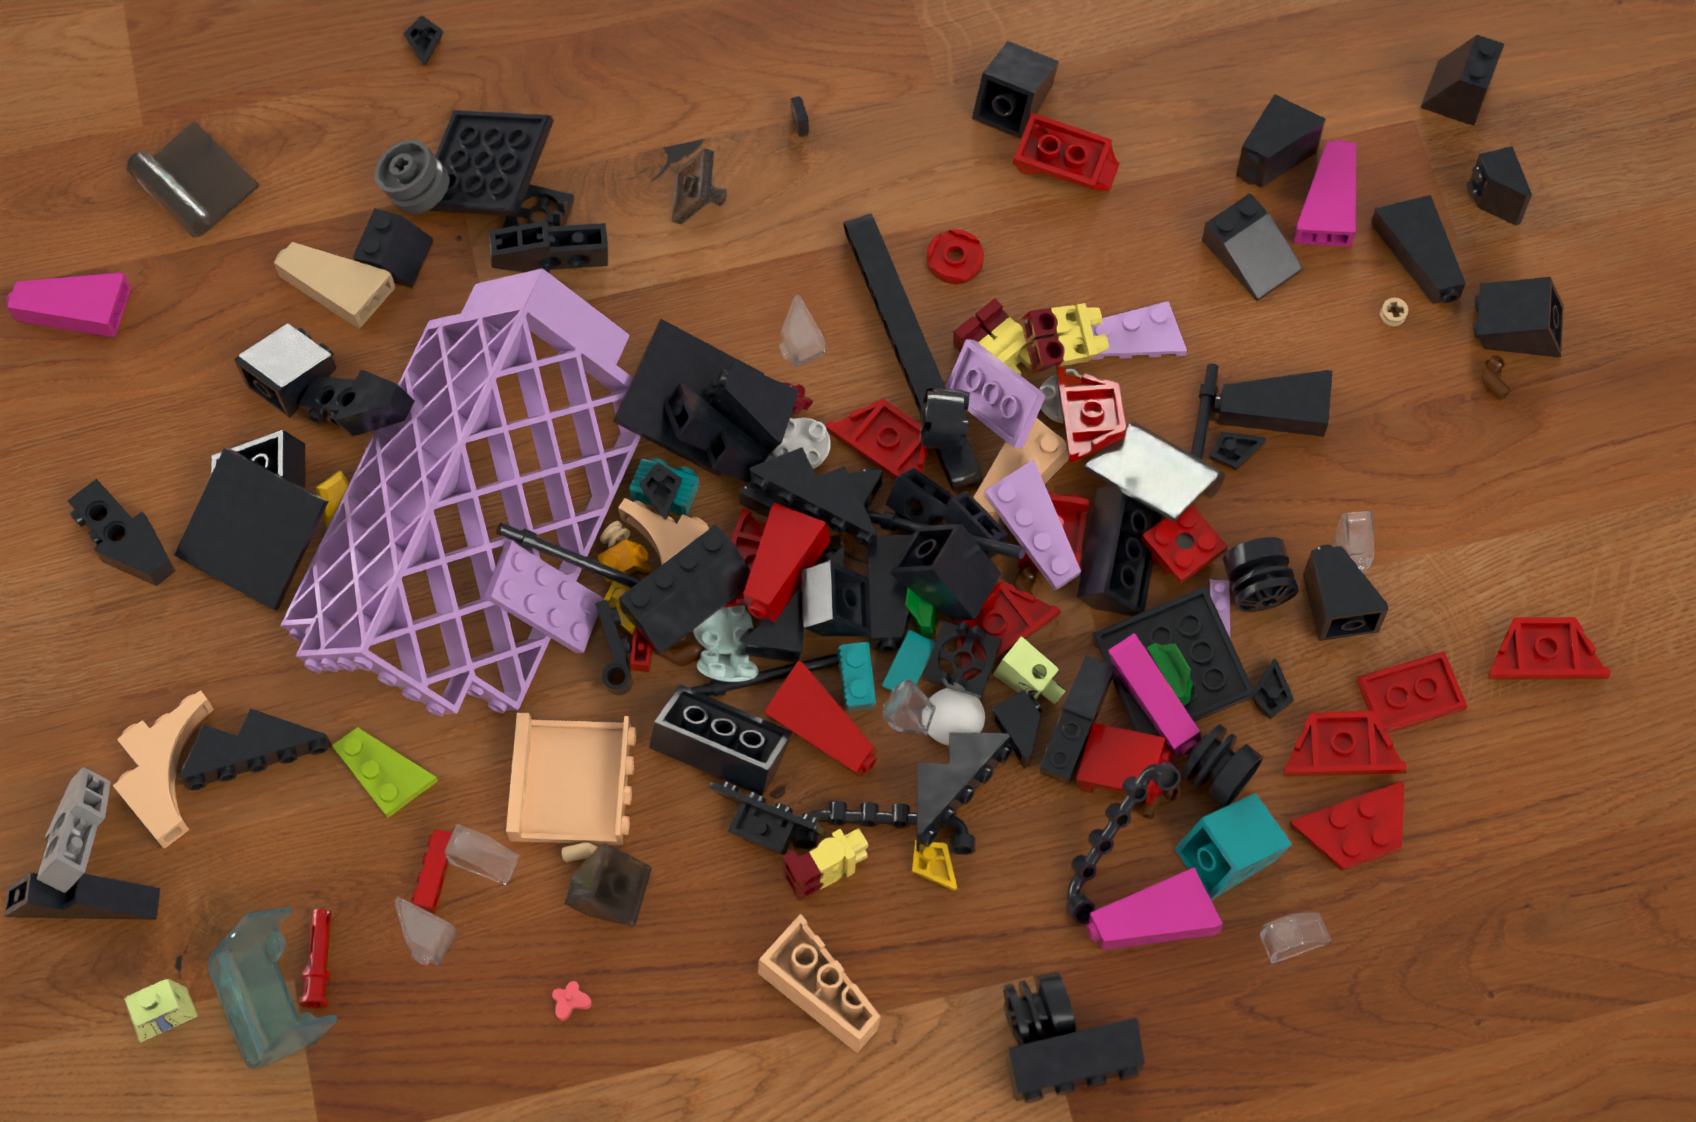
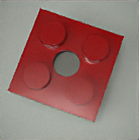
(1184, 545)

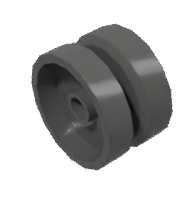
(411, 176)

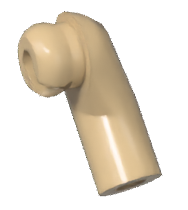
(578, 852)

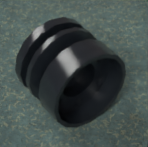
(1260, 574)
(1222, 766)
(1039, 1011)

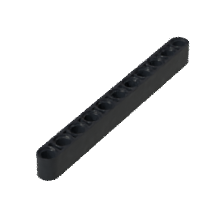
(905, 336)

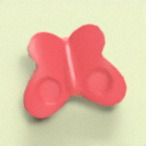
(569, 999)

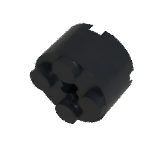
(944, 419)

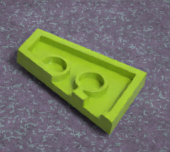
(382, 771)

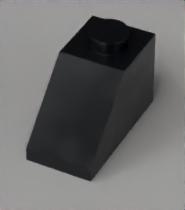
(1020, 719)

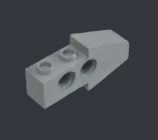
(74, 830)

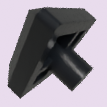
(423, 38)
(1235, 449)
(661, 488)
(1272, 691)

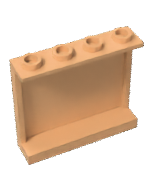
(570, 781)

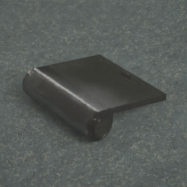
(193, 179)
(1155, 471)

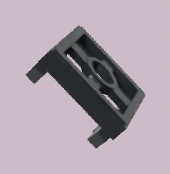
(558, 218)
(946, 634)

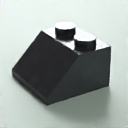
(1500, 185)
(394, 246)
(835, 601)

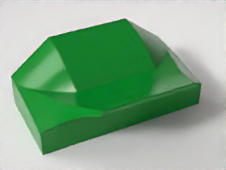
(924, 614)
(1173, 668)

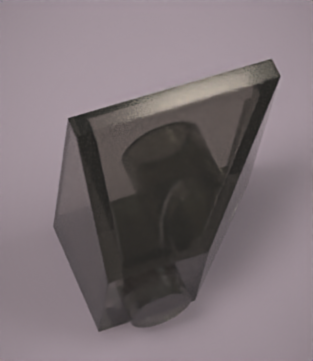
(609, 886)

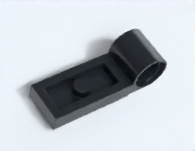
(619, 648)

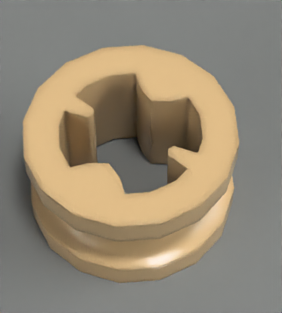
(1400, 306)
(614, 534)

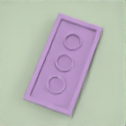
(997, 393)
(543, 597)

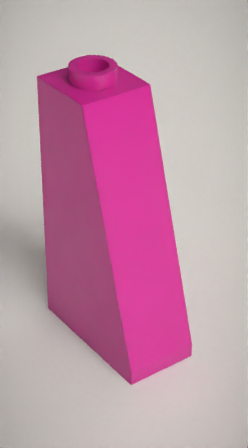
(1331, 201)
(72, 303)
(1154, 695)
(1157, 914)

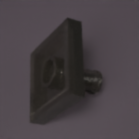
(694, 187)

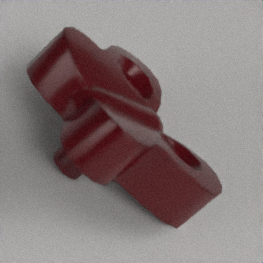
(801, 401)

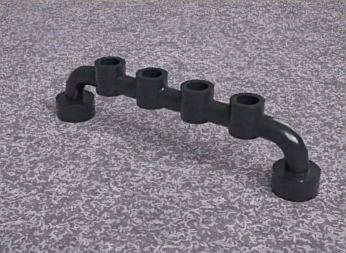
(1166, 778)
(870, 816)

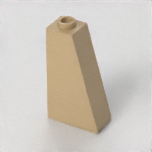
(335, 282)

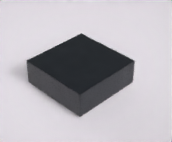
(799, 116)

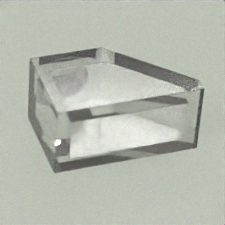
(801, 335)
(1356, 536)
(908, 709)
(480, 854)
(424, 933)
(1294, 935)

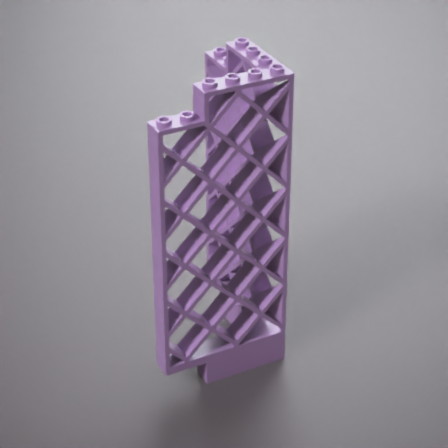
(421, 464)

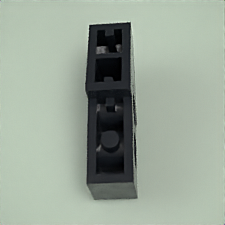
(550, 248)
(356, 404)
(915, 488)
(140, 548)
(1077, 719)

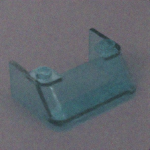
(256, 994)

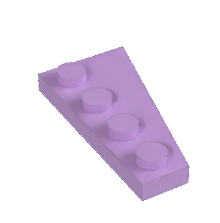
(1142, 332)
(1032, 519)

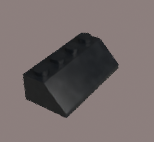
(1115, 558)
(686, 590)
(720, 739)
(1076, 1060)

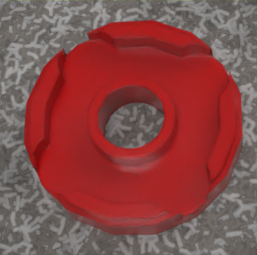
(955, 271)

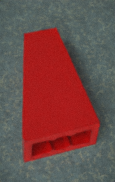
(786, 548)
(817, 719)

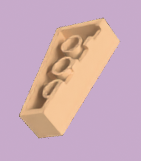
(1041, 445)
(817, 984)

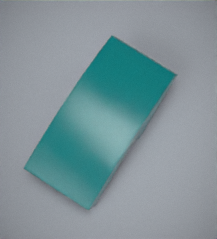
(909, 660)

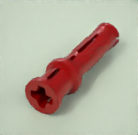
(316, 972)

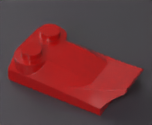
(1066, 153)

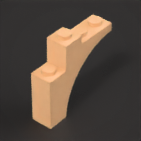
(663, 535)
(157, 751)

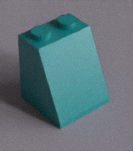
(1233, 845)

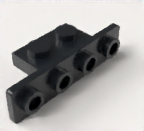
(765, 824)

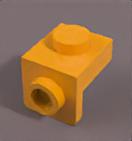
(626, 557)

